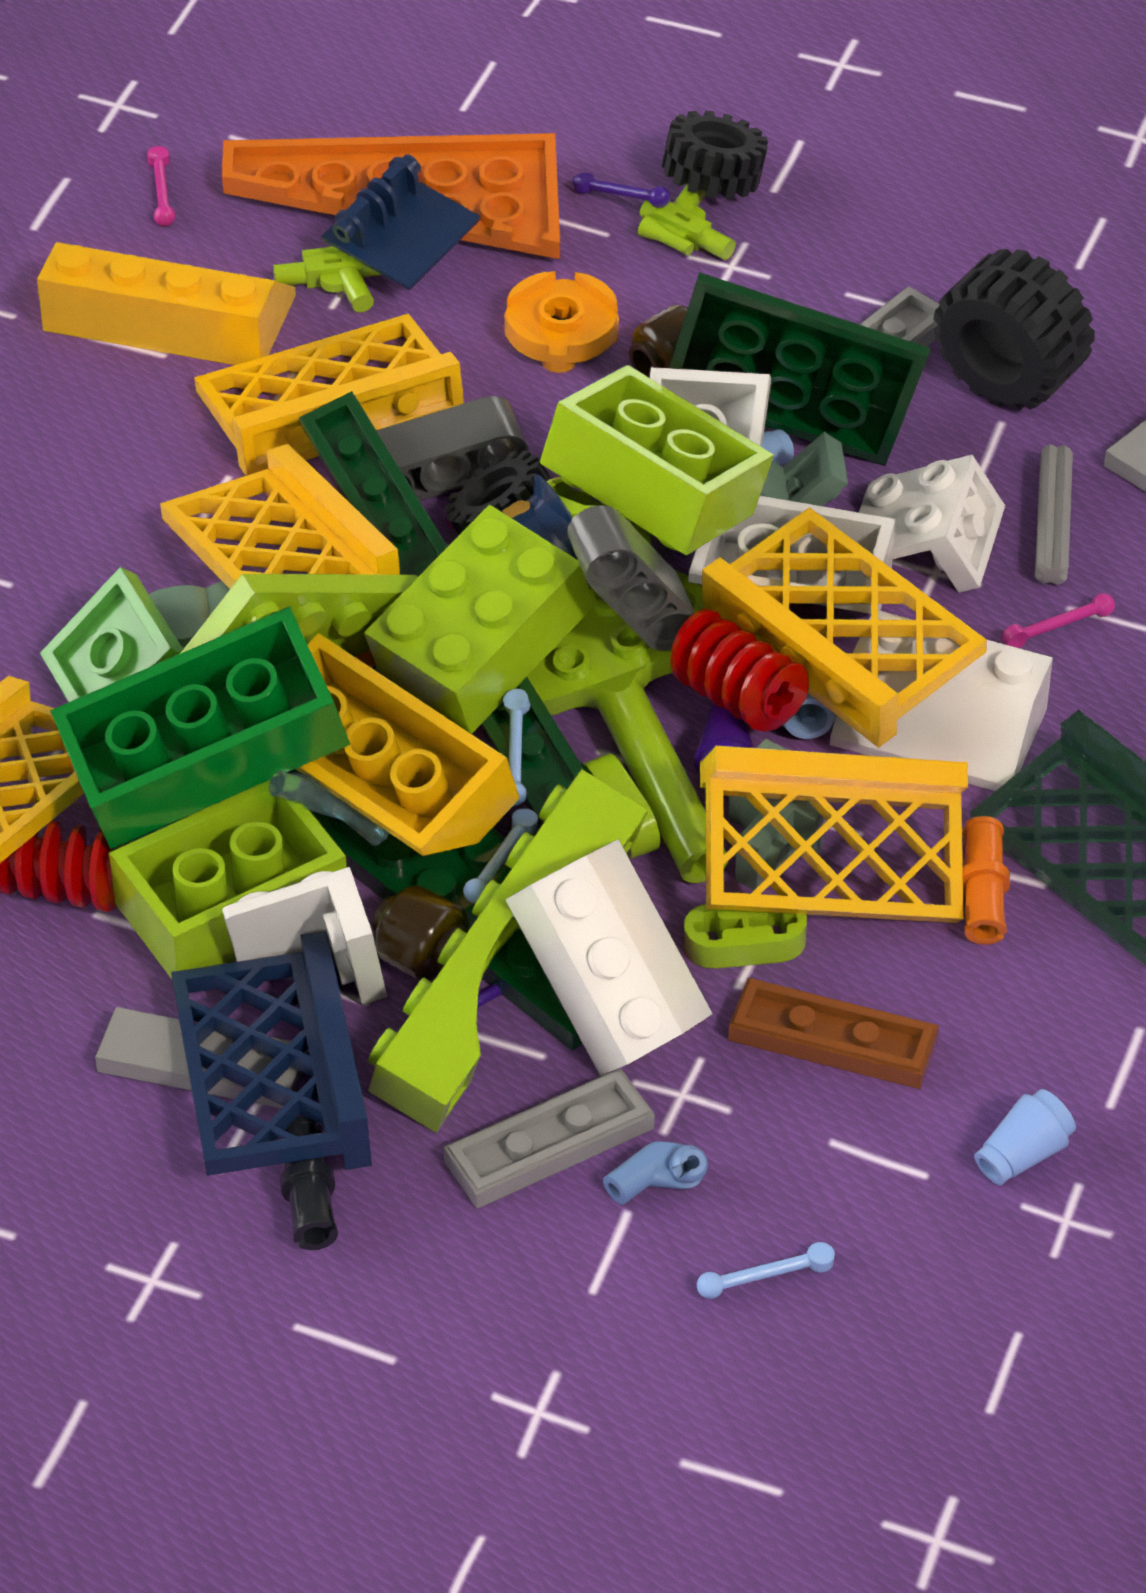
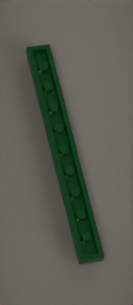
(381, 493)

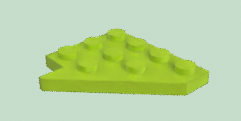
(325, 604)

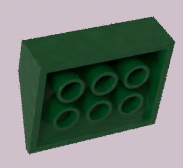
(821, 367)

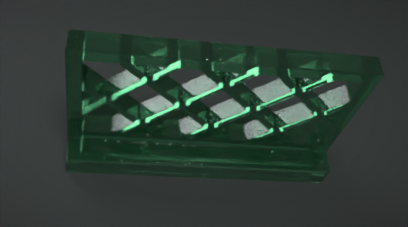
(1117, 780)

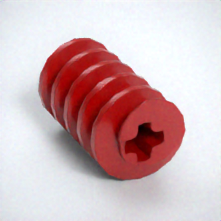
(738, 671)
(62, 868)

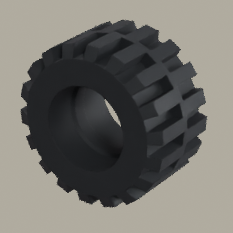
(1014, 329)

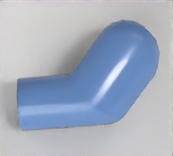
(656, 1166)

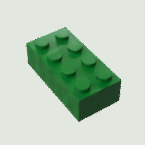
(200, 727)

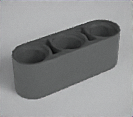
(452, 443)
(630, 575)

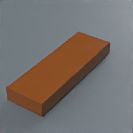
(833, 1033)

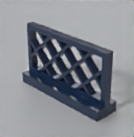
(328, 1060)

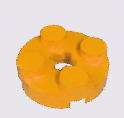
(567, 341)

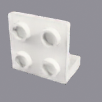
(941, 510)
(324, 901)

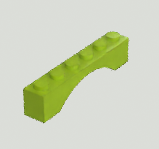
(438, 1046)

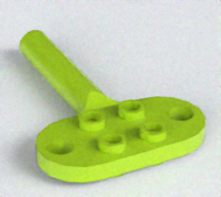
(606, 668)

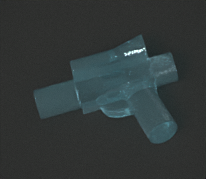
(319, 799)

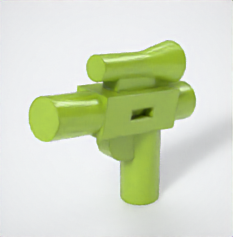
(684, 226)
(333, 272)

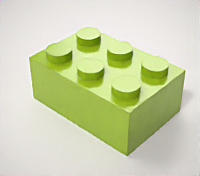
(656, 459)
(480, 618)
(187, 872)

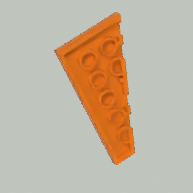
(495, 175)

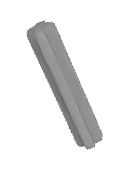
(1054, 514)

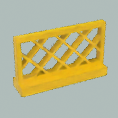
(410, 387)
(296, 496)
(835, 677)
(834, 779)
(52, 797)

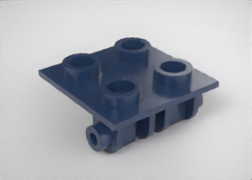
(400, 224)

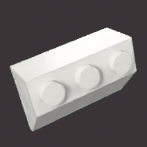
(868, 530)
(976, 717)
(609, 957)

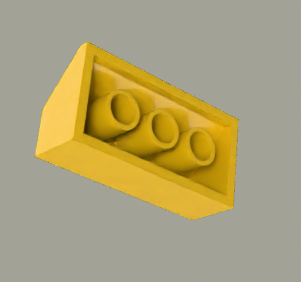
(161, 305)
(407, 761)

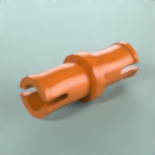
(984, 880)

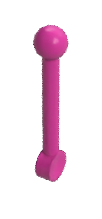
(159, 158)
(1016, 636)

